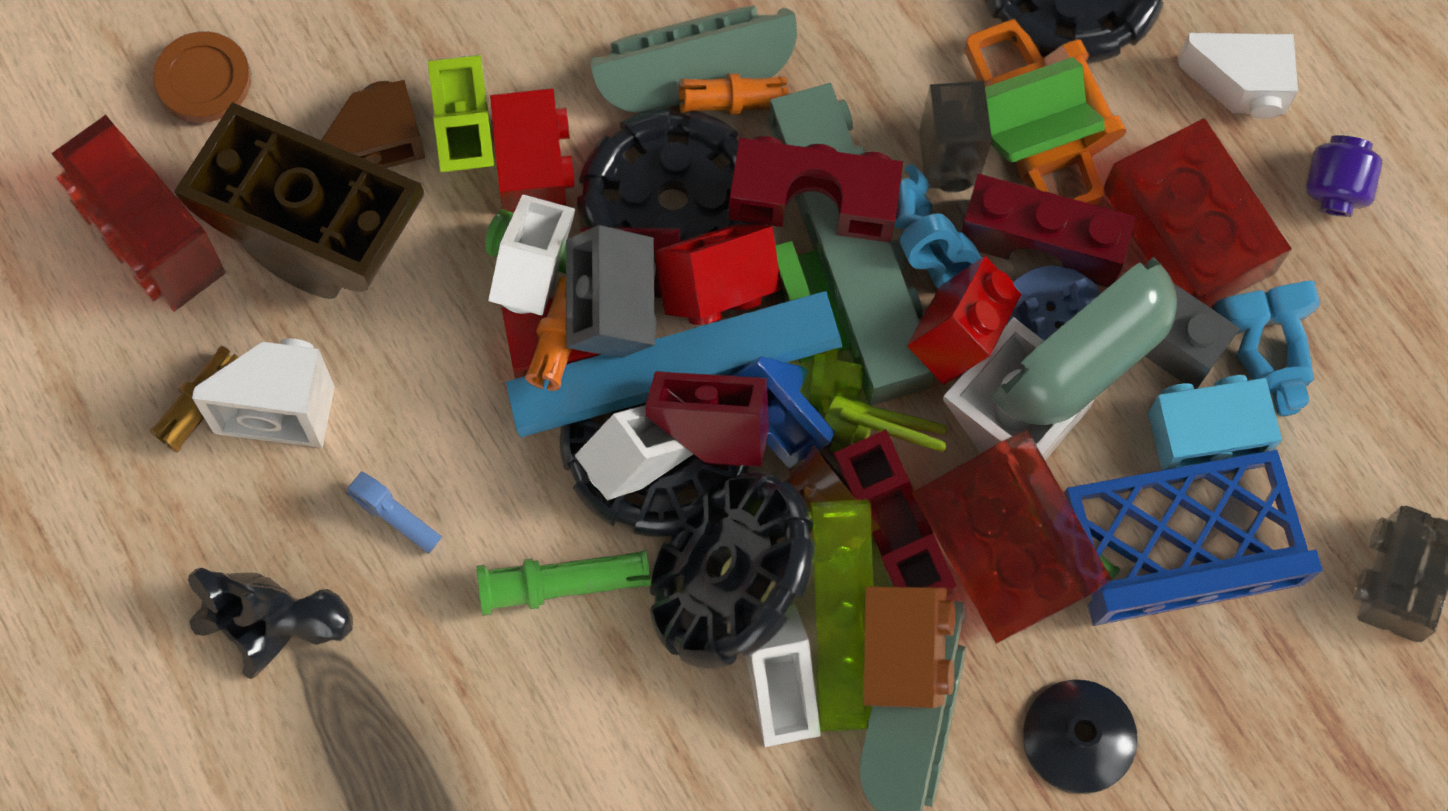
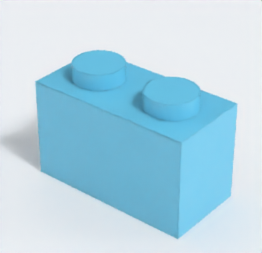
(1213, 421)

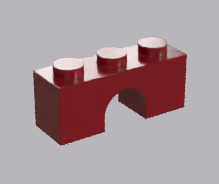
(774, 173)
(1077, 233)
(904, 534)

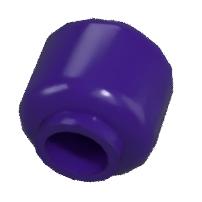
(1344, 175)

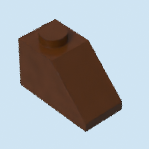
(378, 125)

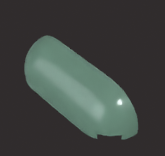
(648, 66)
(1093, 348)
(908, 744)

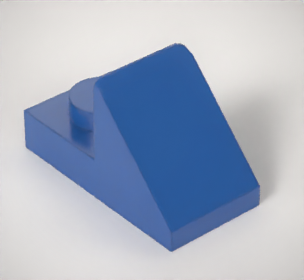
(792, 419)

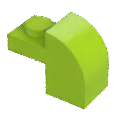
(461, 113)

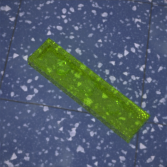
(840, 578)

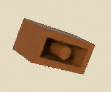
(907, 646)

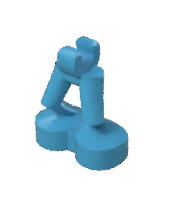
(930, 238)
(1280, 306)

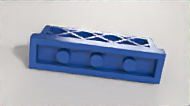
(1215, 578)

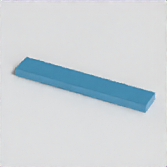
(719, 348)

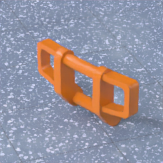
(1066, 155)

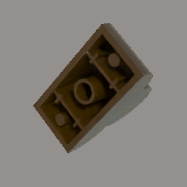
(298, 202)

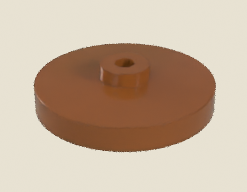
(202, 76)

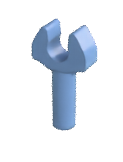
(379, 502)

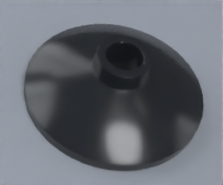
(1063, 758)

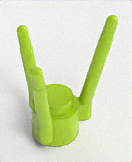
(856, 420)

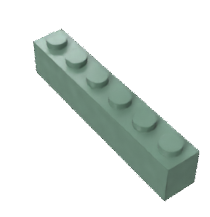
(860, 273)

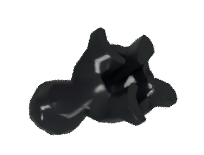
(263, 615)

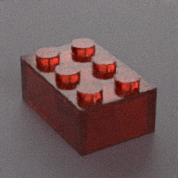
(1197, 214)
(136, 215)
(1012, 536)

